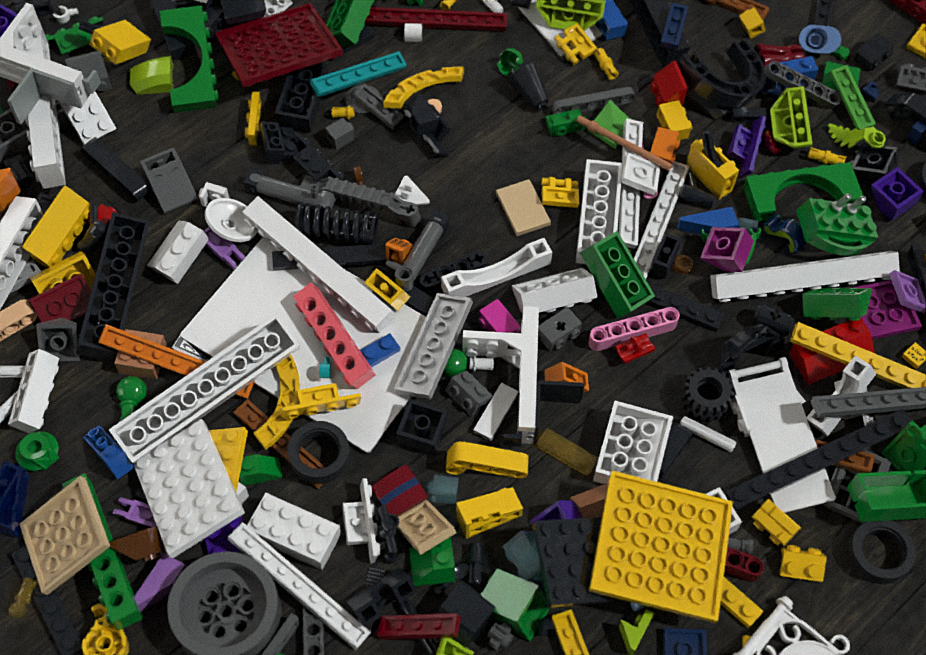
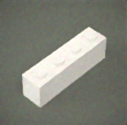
(34, 391)

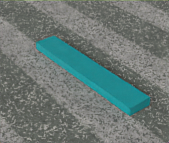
(358, 74)

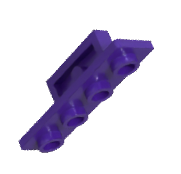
(745, 145)

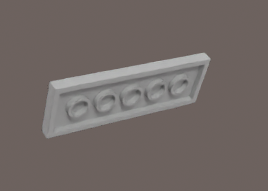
(433, 346)

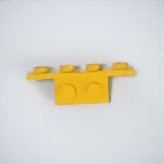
(319, 399)

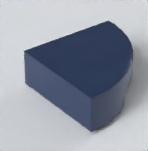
(870, 91)

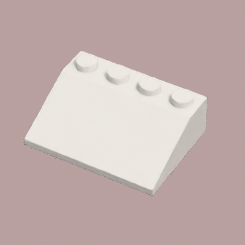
(633, 443)

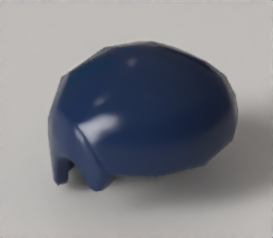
(771, 87)

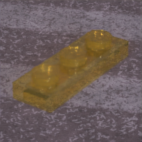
(567, 452)

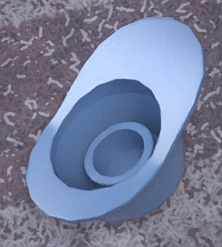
(820, 39)

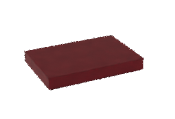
(65, 300)

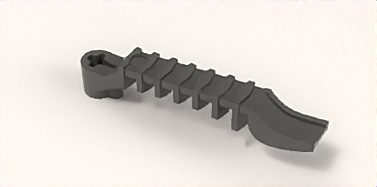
(403, 210)

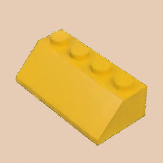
(58, 228)

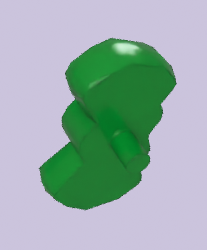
(842, 52)

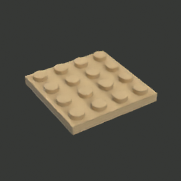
(64, 535)

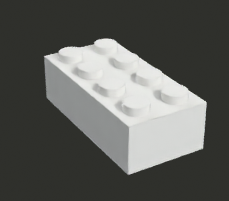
(294, 531)

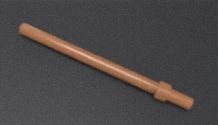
(594, 127)

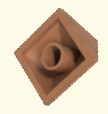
(591, 502)

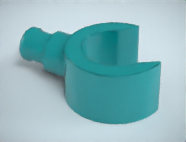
(325, 368)

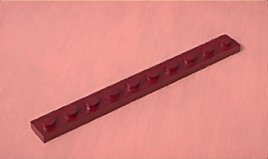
(437, 18)

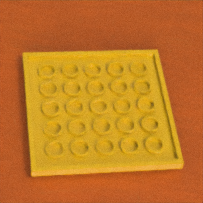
(662, 547)

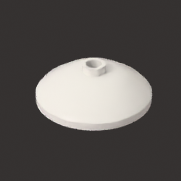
(228, 221)

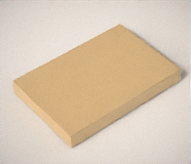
(523, 207)
(424, 526)

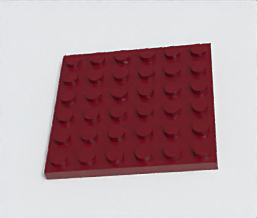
(278, 44)

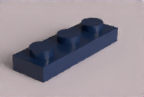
(674, 26)

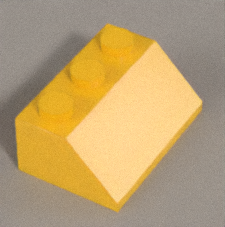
(64, 271)

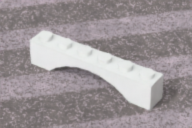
(529, 258)

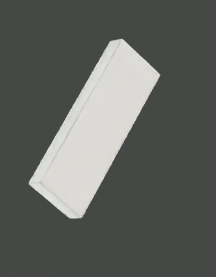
(495, 412)

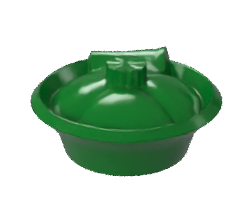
(37, 451)

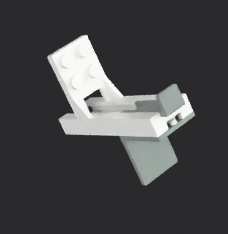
(36, 74)

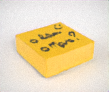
(915, 355)

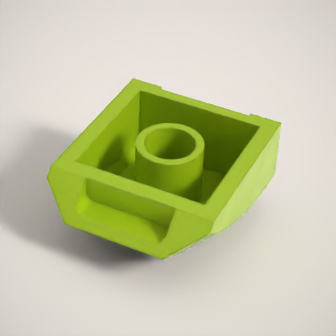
(152, 76)

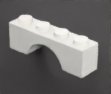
(854, 380)

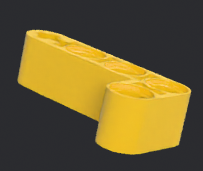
(486, 459)

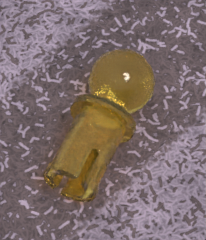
(19, 608)

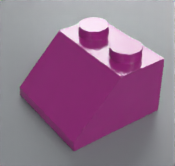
(727, 248)

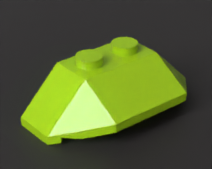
(566, 13)
(791, 119)

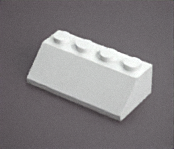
(556, 290)

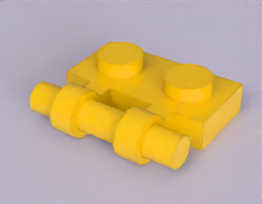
(580, 42)
(558, 195)

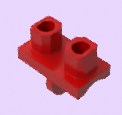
(634, 348)

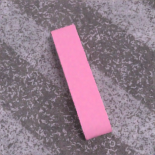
(639, 322)

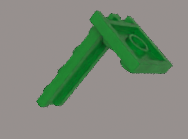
(908, 449)

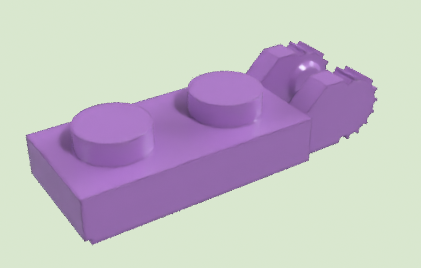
(223, 248)
(138, 513)

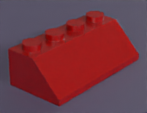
(816, 366)

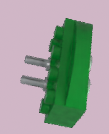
(837, 225)

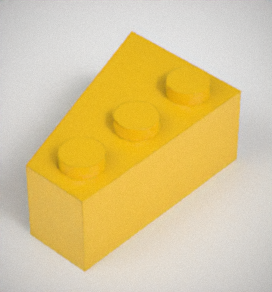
(487, 511)

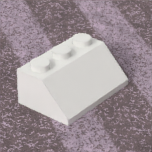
(178, 251)

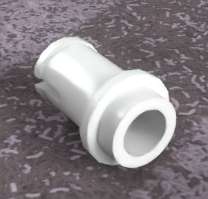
(481, 363)

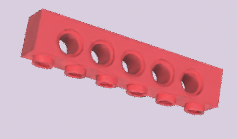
(362, 370)

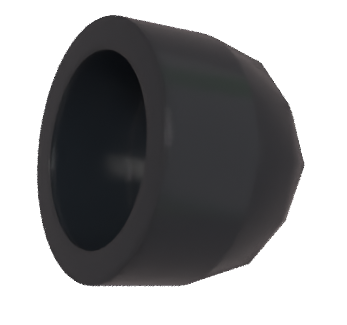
(545, 626)

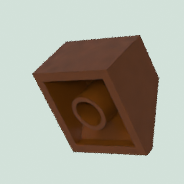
(143, 544)

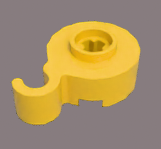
(102, 634)

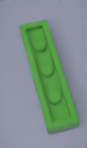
(852, 97)

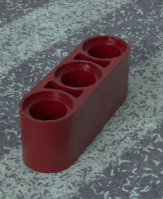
(743, 562)

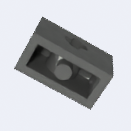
(567, 324)

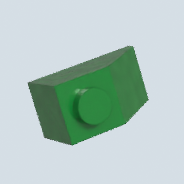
(259, 469)

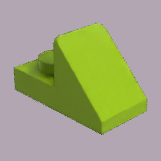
(633, 635)

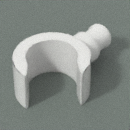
(67, 13)

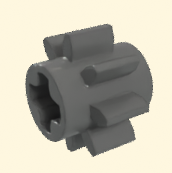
(500, 636)

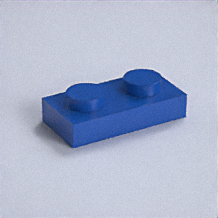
(380, 350)

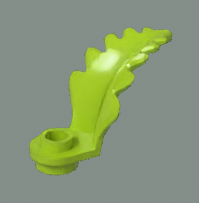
(871, 135)

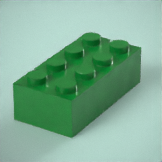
(885, 498)

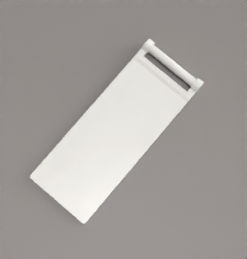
(780, 432)

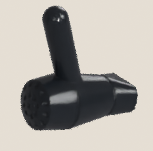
(695, 195)
(95, 232)

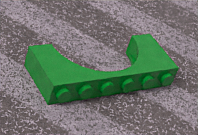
(200, 91)
(834, 179)

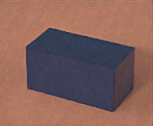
(917, 133)

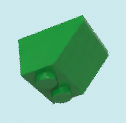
(434, 565)

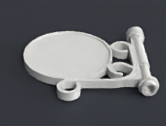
(775, 622)

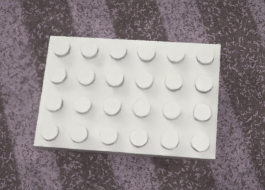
(188, 488)

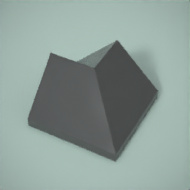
(59, 338)

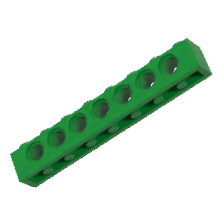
(128, 610)

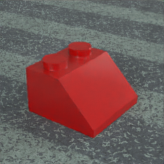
(669, 85)

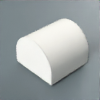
(413, 32)

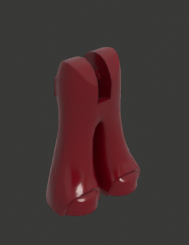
(778, 53)

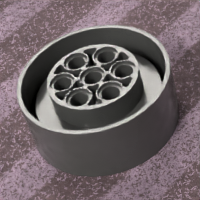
(218, 576)

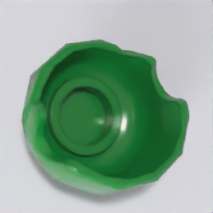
(509, 60)
(456, 363)
(131, 389)

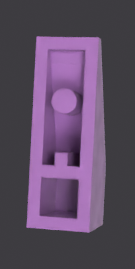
(159, 581)

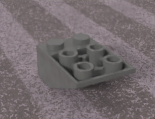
(168, 180)

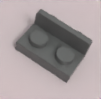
(912, 77)

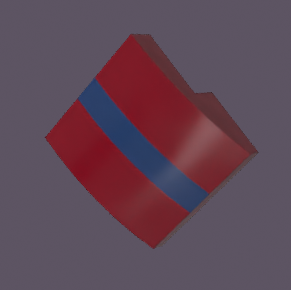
(400, 491)

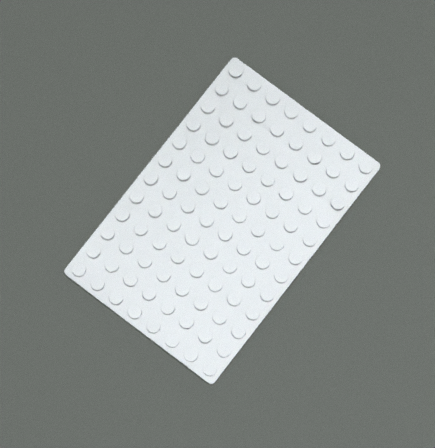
(258, 292)

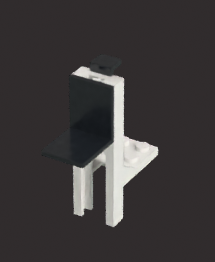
(525, 358)

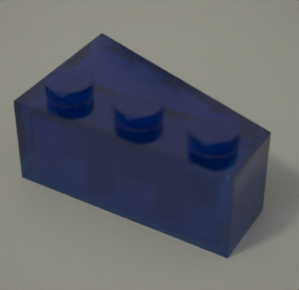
(12, 497)

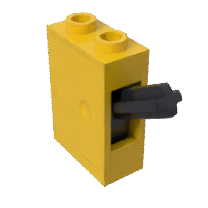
(116, 41)
(712, 166)

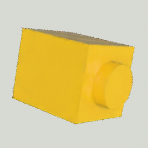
(752, 22)

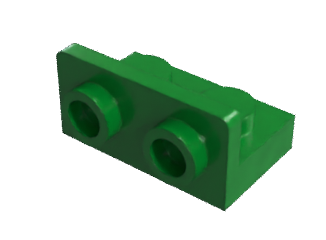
(564, 122)

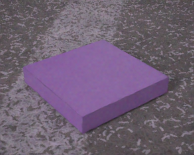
(908, 291)

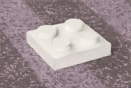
(640, 173)

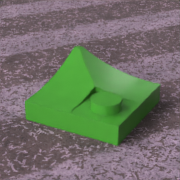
(612, 120)

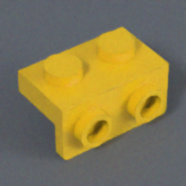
(802, 563)

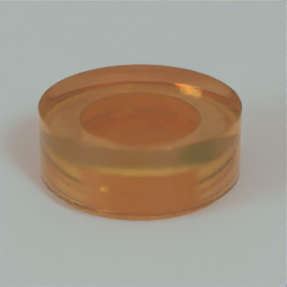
(683, 264)

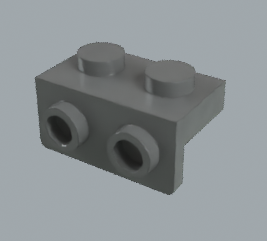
(467, 392)

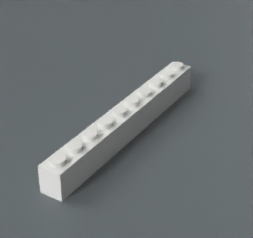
(318, 264)
(803, 275)

